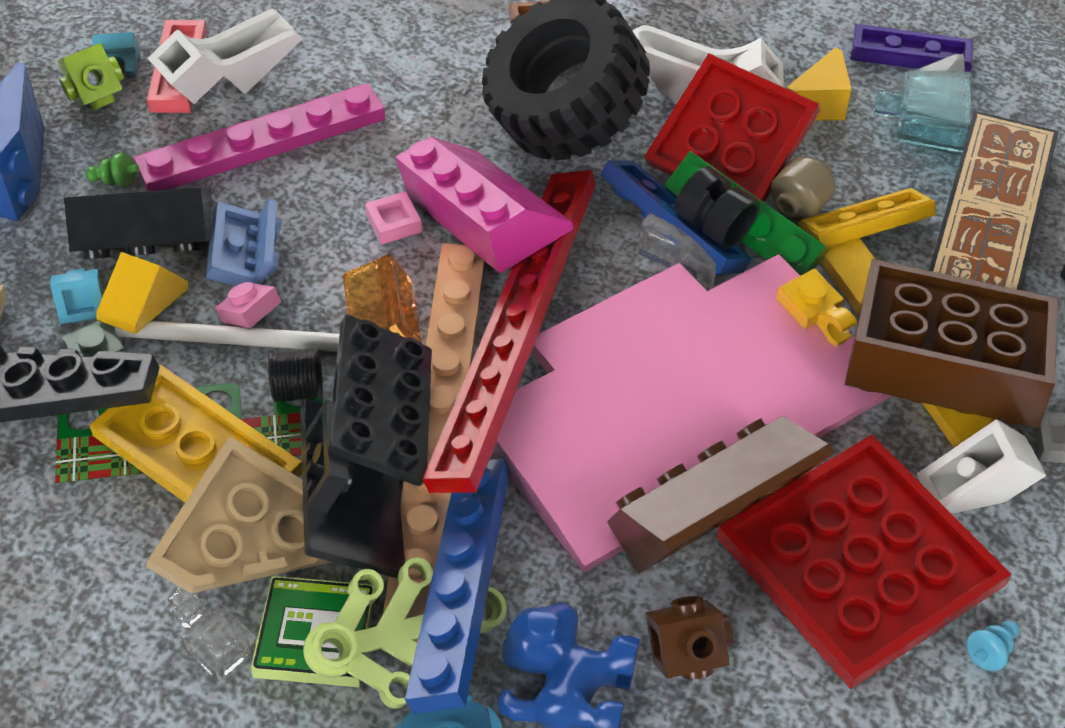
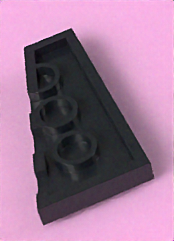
(69, 383)

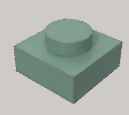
(93, 339)

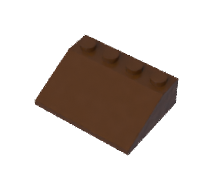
(955, 343)

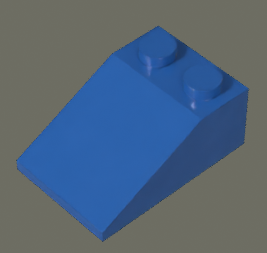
(19, 144)

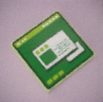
(289, 615)

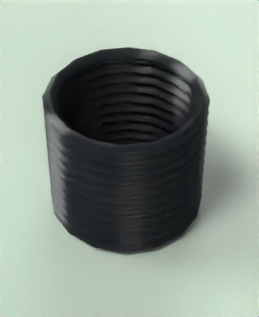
(295, 375)

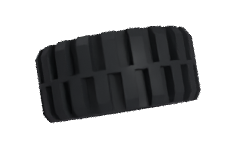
(586, 107)

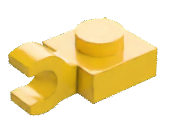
(816, 302)

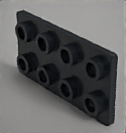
(381, 401)
(347, 508)

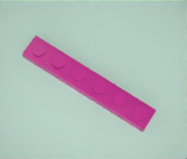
(259, 138)

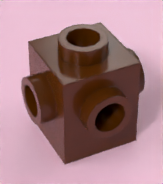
(689, 638)

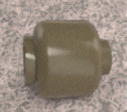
(803, 188)

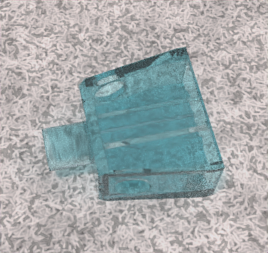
(930, 109)

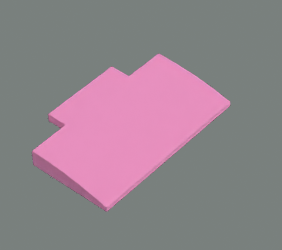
(657, 384)

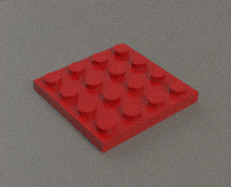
(862, 559)

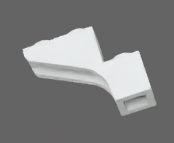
(239, 54)
(677, 60)

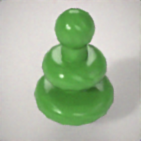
(114, 171)

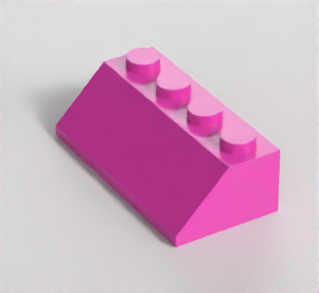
(479, 202)

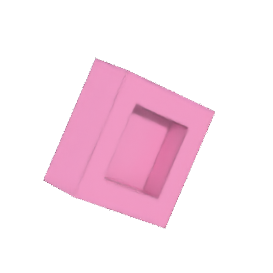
(393, 218)
(247, 304)

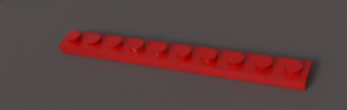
(505, 348)

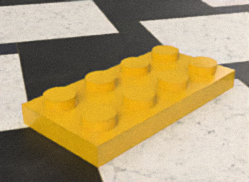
(180, 435)

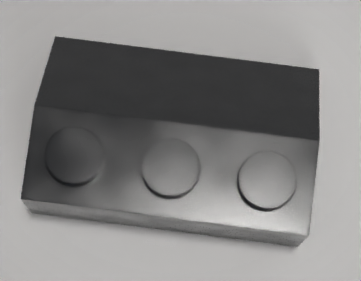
(138, 221)

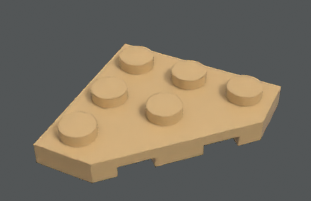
(235, 525)

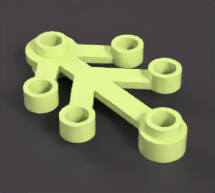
(391, 634)

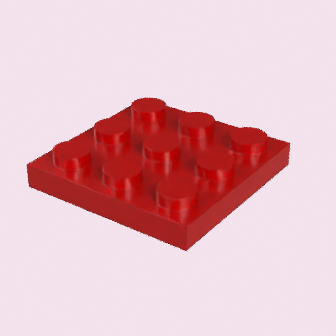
(735, 125)

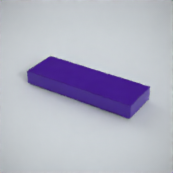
(906, 47)

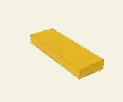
(869, 217)

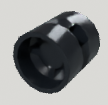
(712, 204)

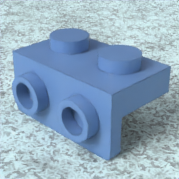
(243, 244)

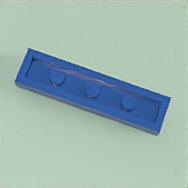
(647, 193)

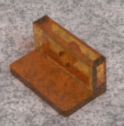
(383, 295)

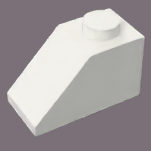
(983, 470)

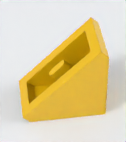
(826, 84)
(138, 293)

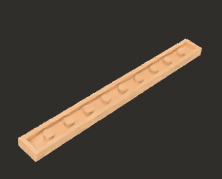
(452, 345)

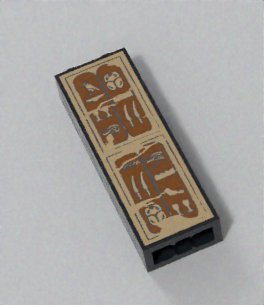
(995, 201)

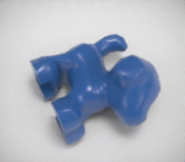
(545, 644)

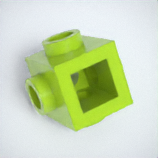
(75, 81)

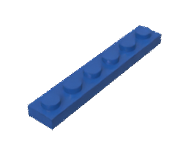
(458, 596)

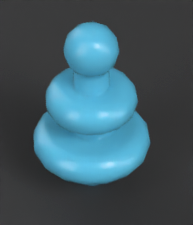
(992, 645)

